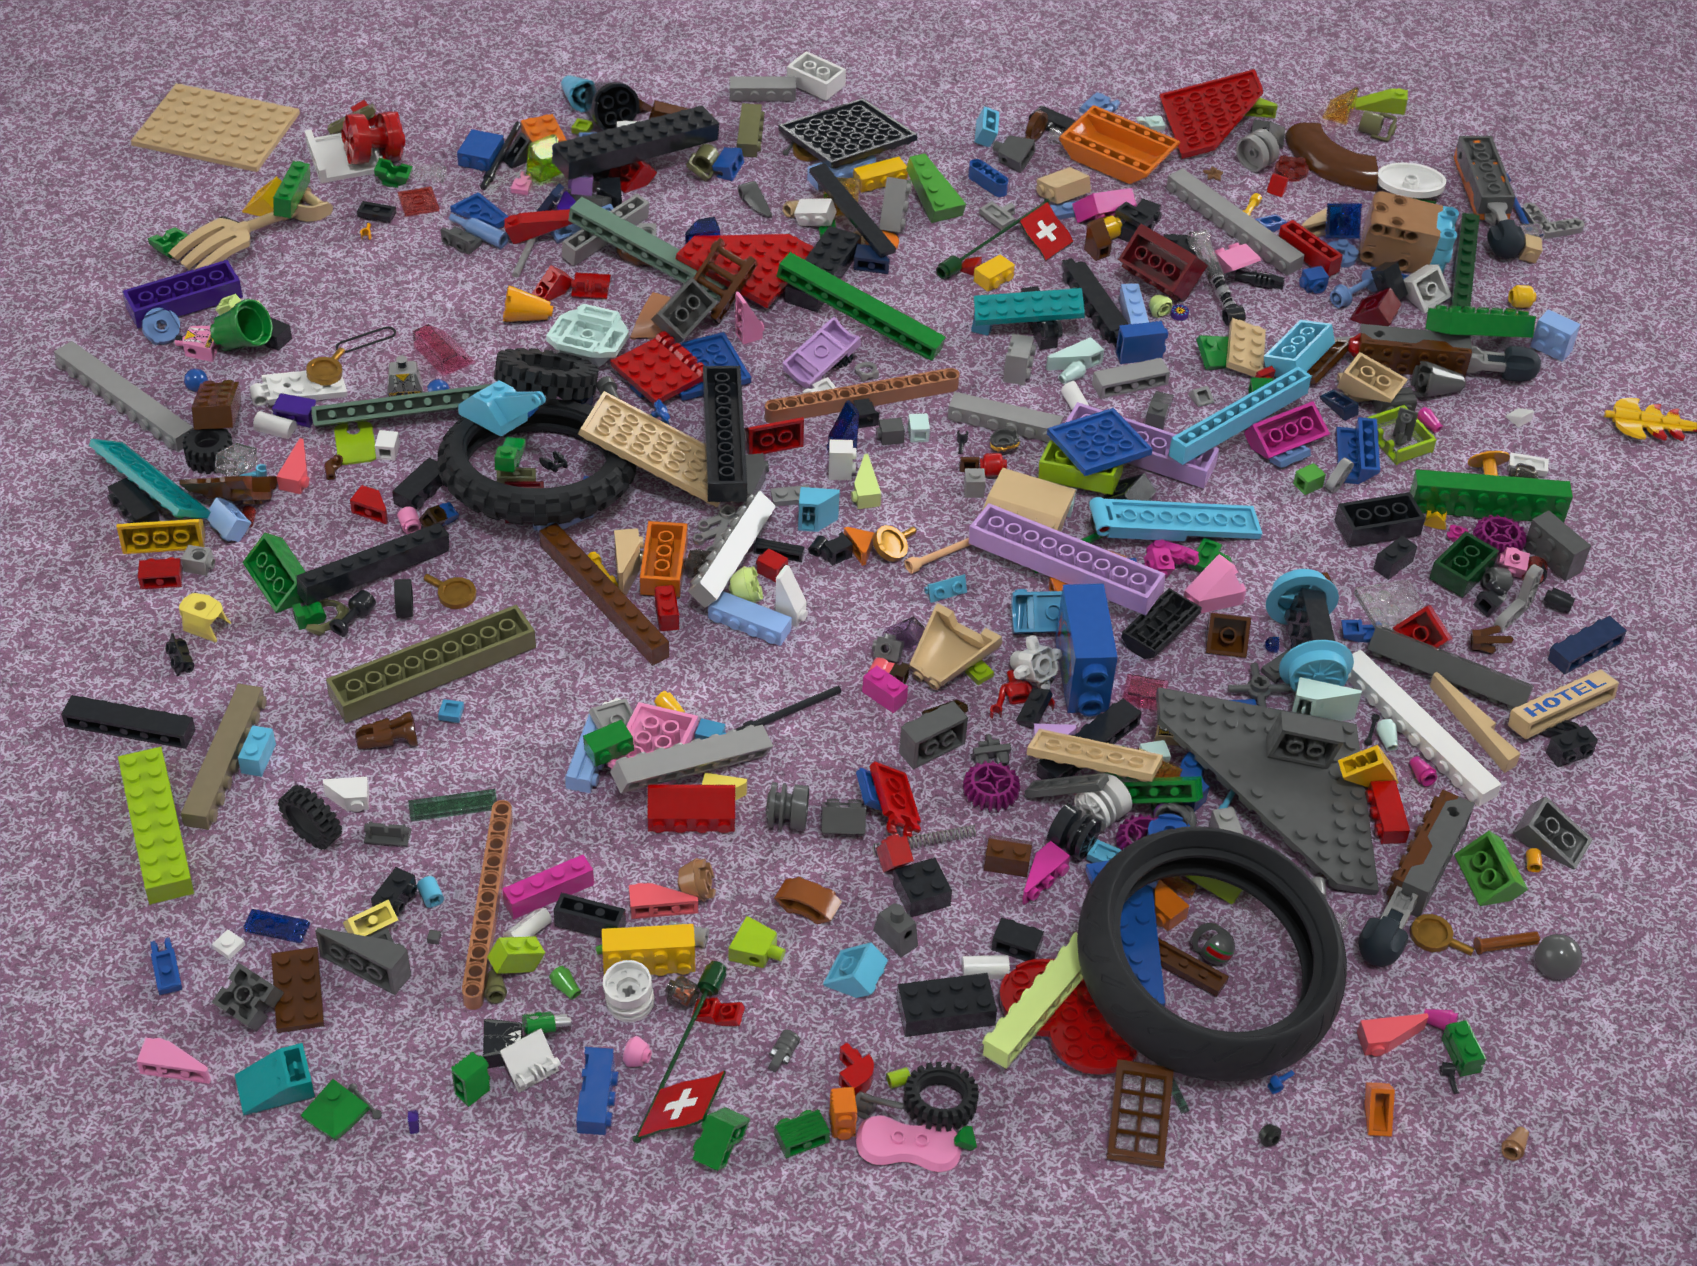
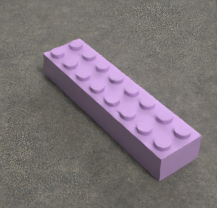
(1193, 472)

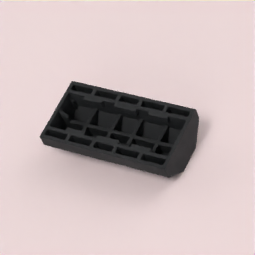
(1162, 623)

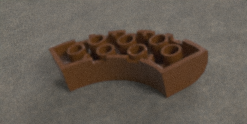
(1331, 159)

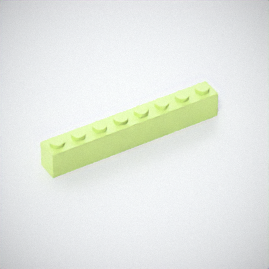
(1034, 1007)

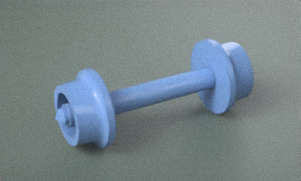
(1342, 295)

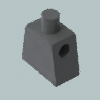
(1015, 152)
(897, 929)

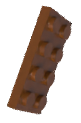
(300, 980)

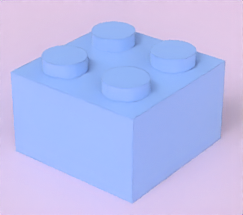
(1555, 335)

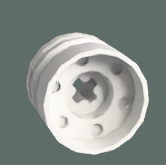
(1107, 804)
(628, 991)

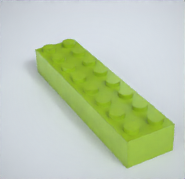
(155, 825)

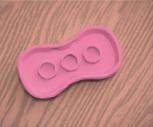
(889, 1142)

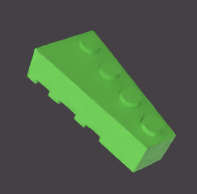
(933, 189)

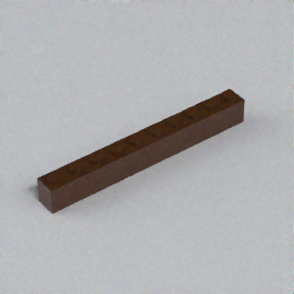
(604, 594)

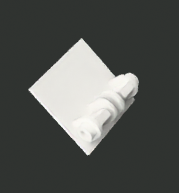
(530, 1060)

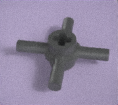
(1258, 687)

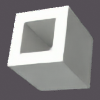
(387, 445)

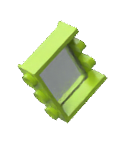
(1420, 444)

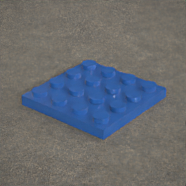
(713, 351)
(1099, 441)

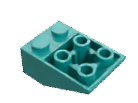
(275, 1080)

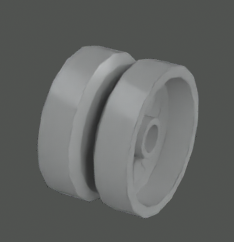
(1257, 150)

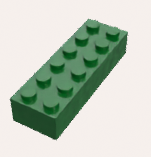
(1480, 321)

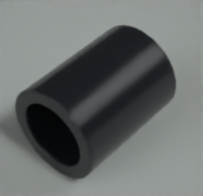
(817, 545)

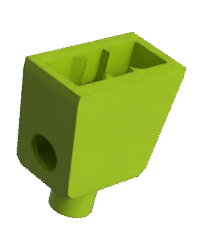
(755, 945)

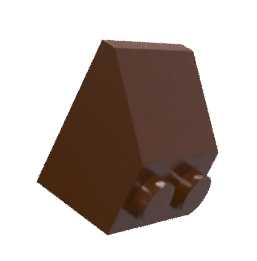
(1228, 634)
(1008, 856)

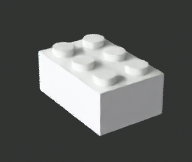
(817, 75)

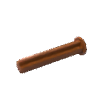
(1505, 941)

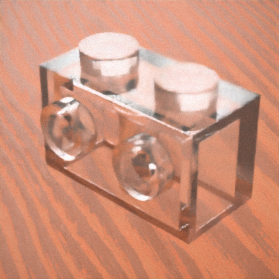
(236, 460)

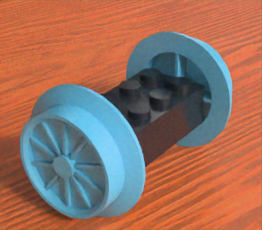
(1303, 603)

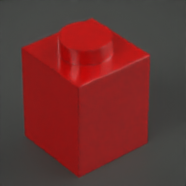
(770, 564)

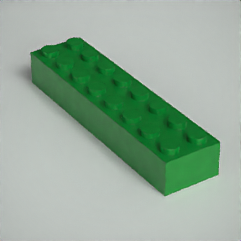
(1490, 495)

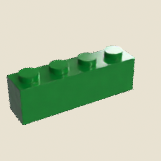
(291, 189)
(1165, 789)

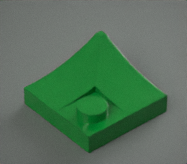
(1213, 351)
(335, 1110)

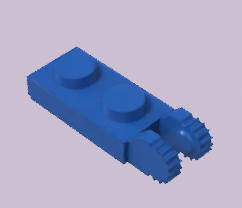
(165, 968)

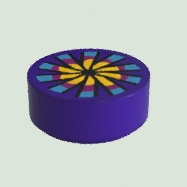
(1179, 312)

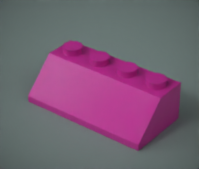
(1286, 431)

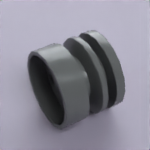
(788, 806)

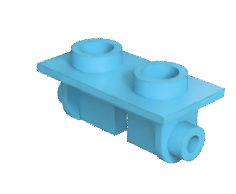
(946, 588)

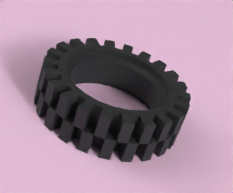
(310, 817)
(937, 1116)

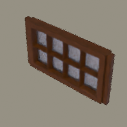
(1140, 1114)

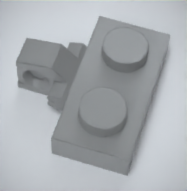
(997, 215)

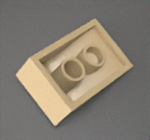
(1371, 380)
(627, 557)

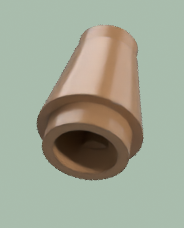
(1515, 1144)

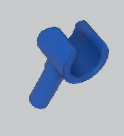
(1276, 1082)

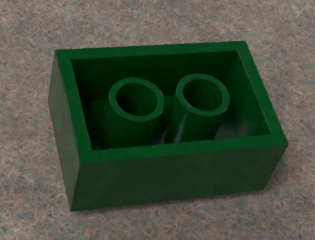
(1463, 564)

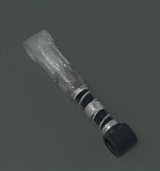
(1201, 243)

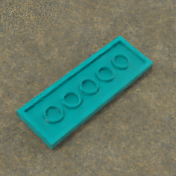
(1029, 306)

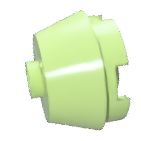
(746, 585)

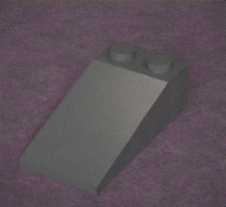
(367, 957)

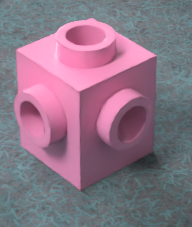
(1514, 560)

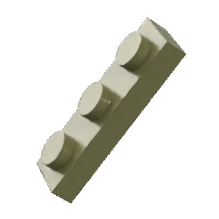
(336, 126)

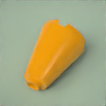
(525, 306)

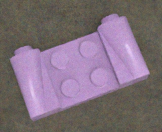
(820, 353)

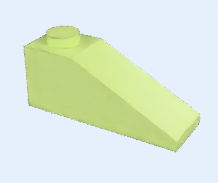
(866, 488)

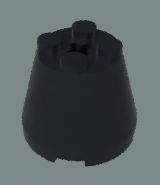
(611, 103)

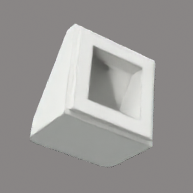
(1520, 416)

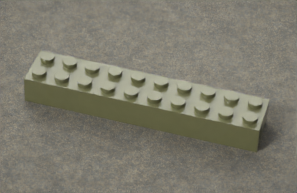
(430, 663)

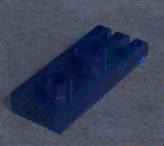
(276, 925)

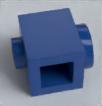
(1314, 280)

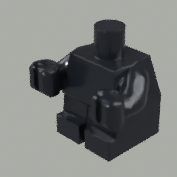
(1490, 601)

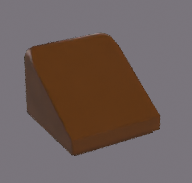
(968, 462)

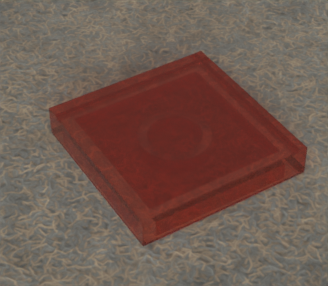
(418, 201)

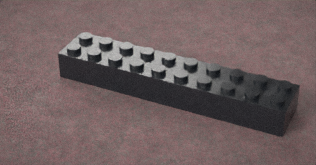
(634, 142)
(724, 434)

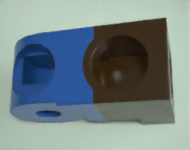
(441, 513)

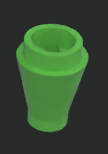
(564, 981)

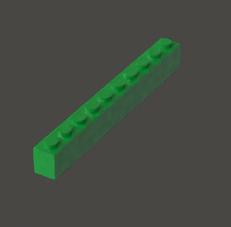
(861, 306)

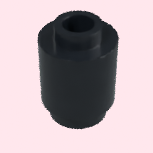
(1559, 600)

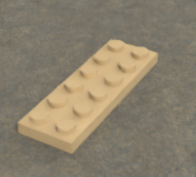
(1095, 755)

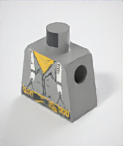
(403, 378)

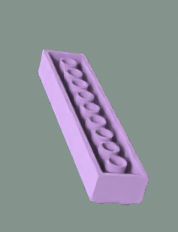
(1066, 558)

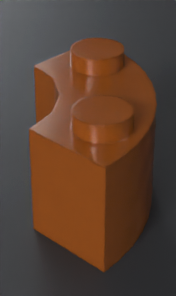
(808, 899)

